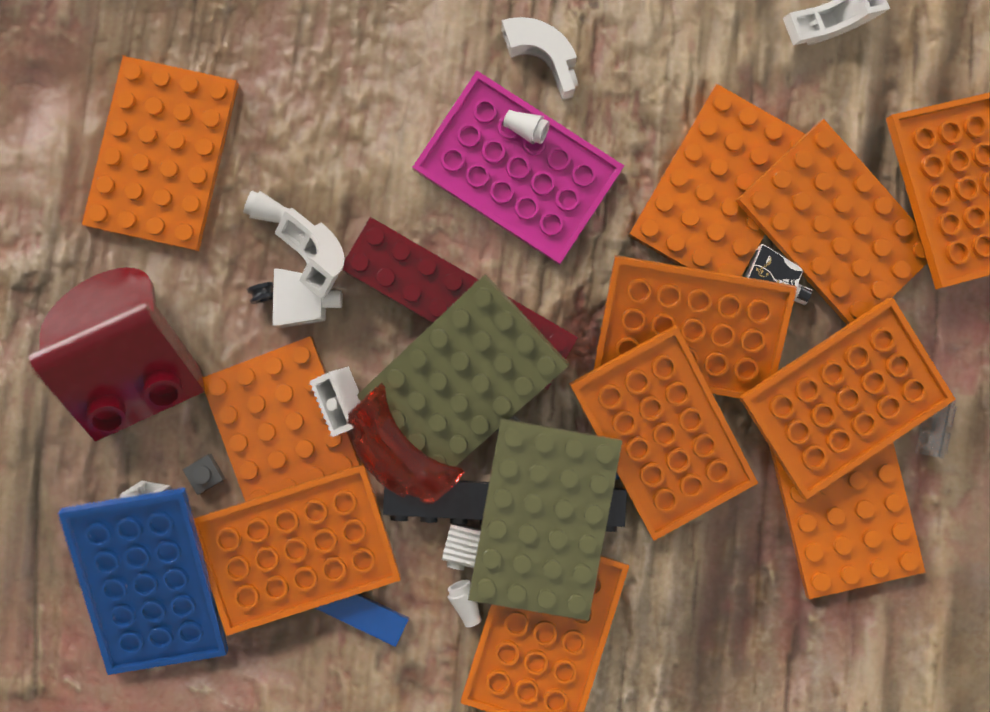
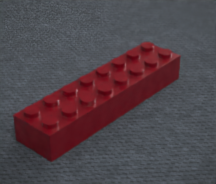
(424, 280)

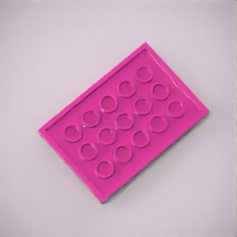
(526, 188)

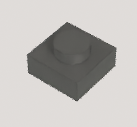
(204, 474)

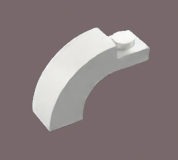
(831, 19)
(546, 42)
(317, 247)

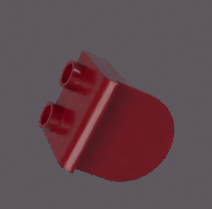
(113, 354)

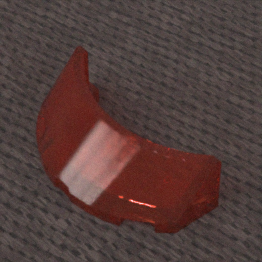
(392, 456)

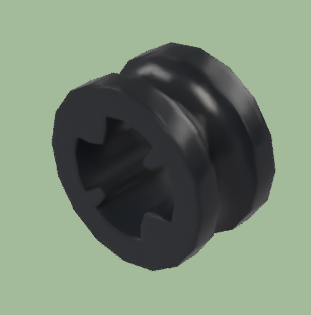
(261, 292)

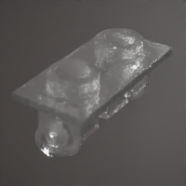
(932, 435)

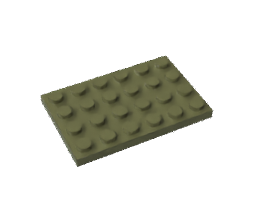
(467, 374)
(544, 519)

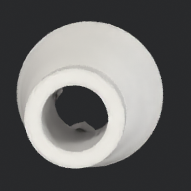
(528, 126)
(263, 207)
(466, 609)

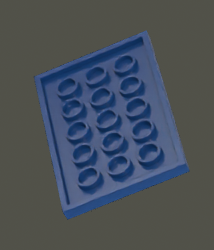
(144, 580)

